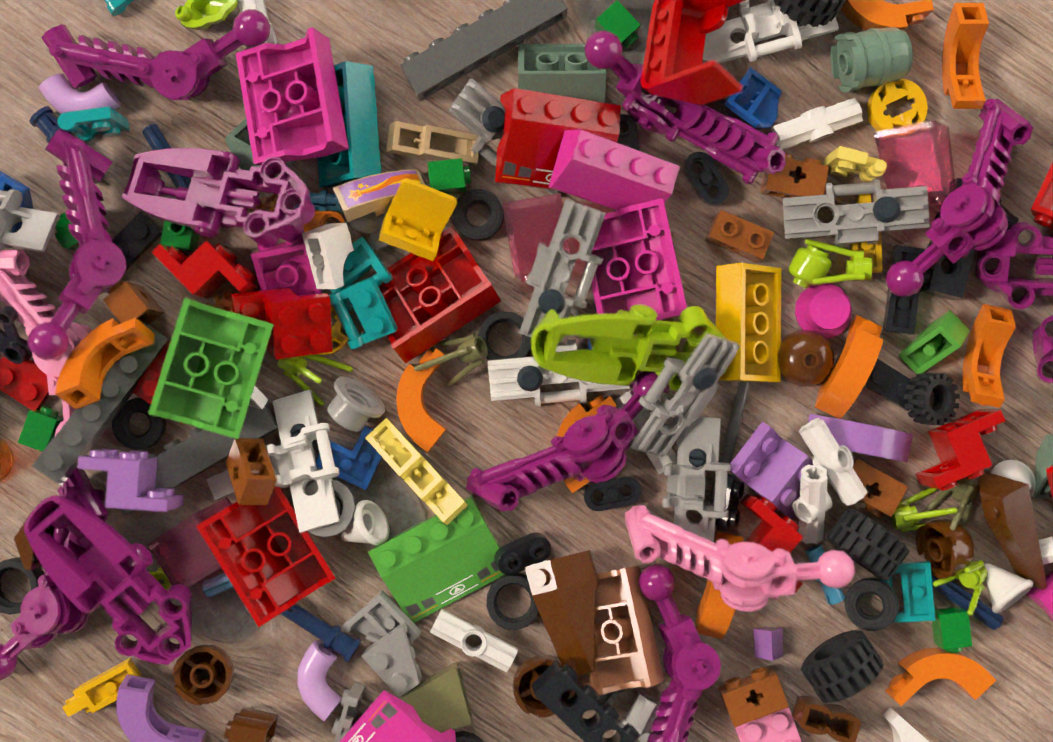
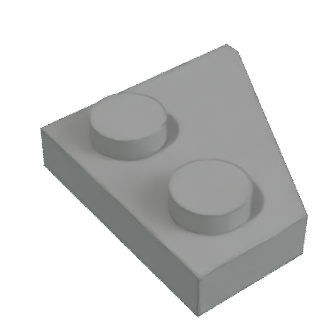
(379, 618)
(394, 660)
(350, 701)

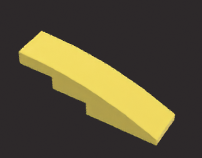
(416, 471)

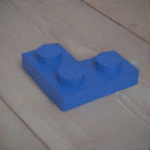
(357, 464)

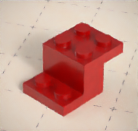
(206, 269)
(298, 322)
(960, 449)
(774, 530)

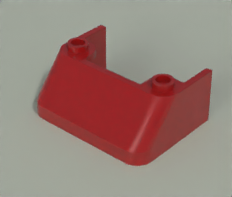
(676, 52)

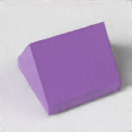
(768, 642)

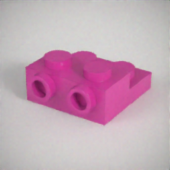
(285, 267)

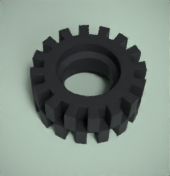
(943, 398)

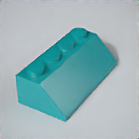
(359, 113)

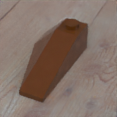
(1012, 520)

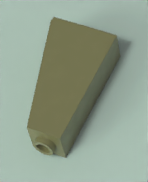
(441, 700)

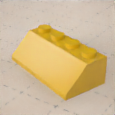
(751, 316)

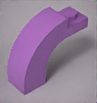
(869, 438)
(140, 719)

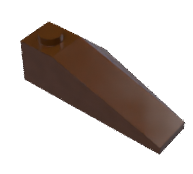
(566, 602)

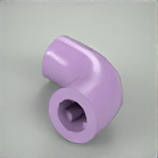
(66, 99)
(313, 682)

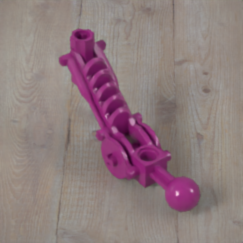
(172, 73)
(720, 136)
(972, 212)
(97, 261)
(588, 450)
(46, 608)
(686, 659)

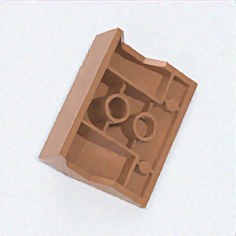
(624, 635)

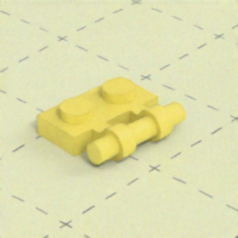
(848, 161)

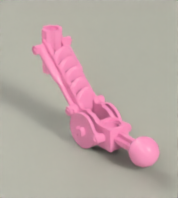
(33, 310)
(741, 571)

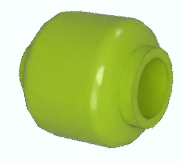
(808, 265)

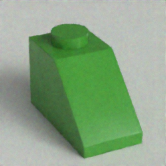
(935, 342)

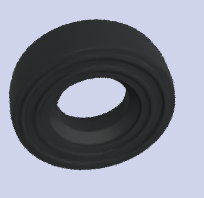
(495, 220)
(126, 437)
(876, 587)

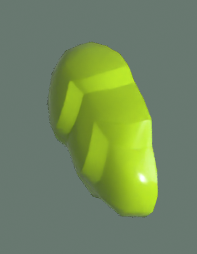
(204, 13)

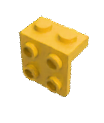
(417, 218)

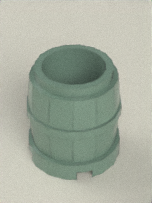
(871, 58)

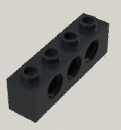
(952, 284)
(559, 679)

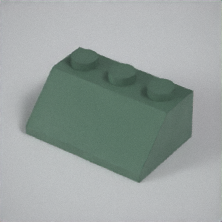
(560, 71)

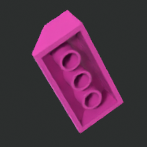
(610, 172)

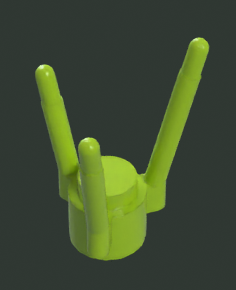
(856, 269)
(297, 366)
(906, 516)
(973, 578)

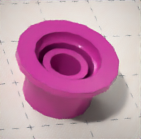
(823, 310)

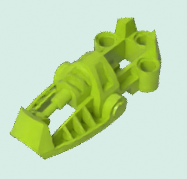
(619, 343)

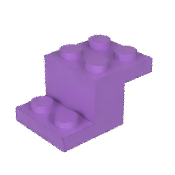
(771, 468)
(131, 480)

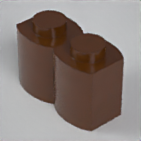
(826, 719)
(251, 726)

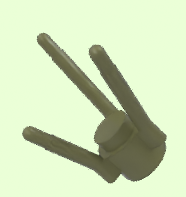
(471, 350)
(965, 494)

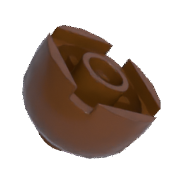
(805, 358)
(945, 549)
(203, 674)
(522, 687)

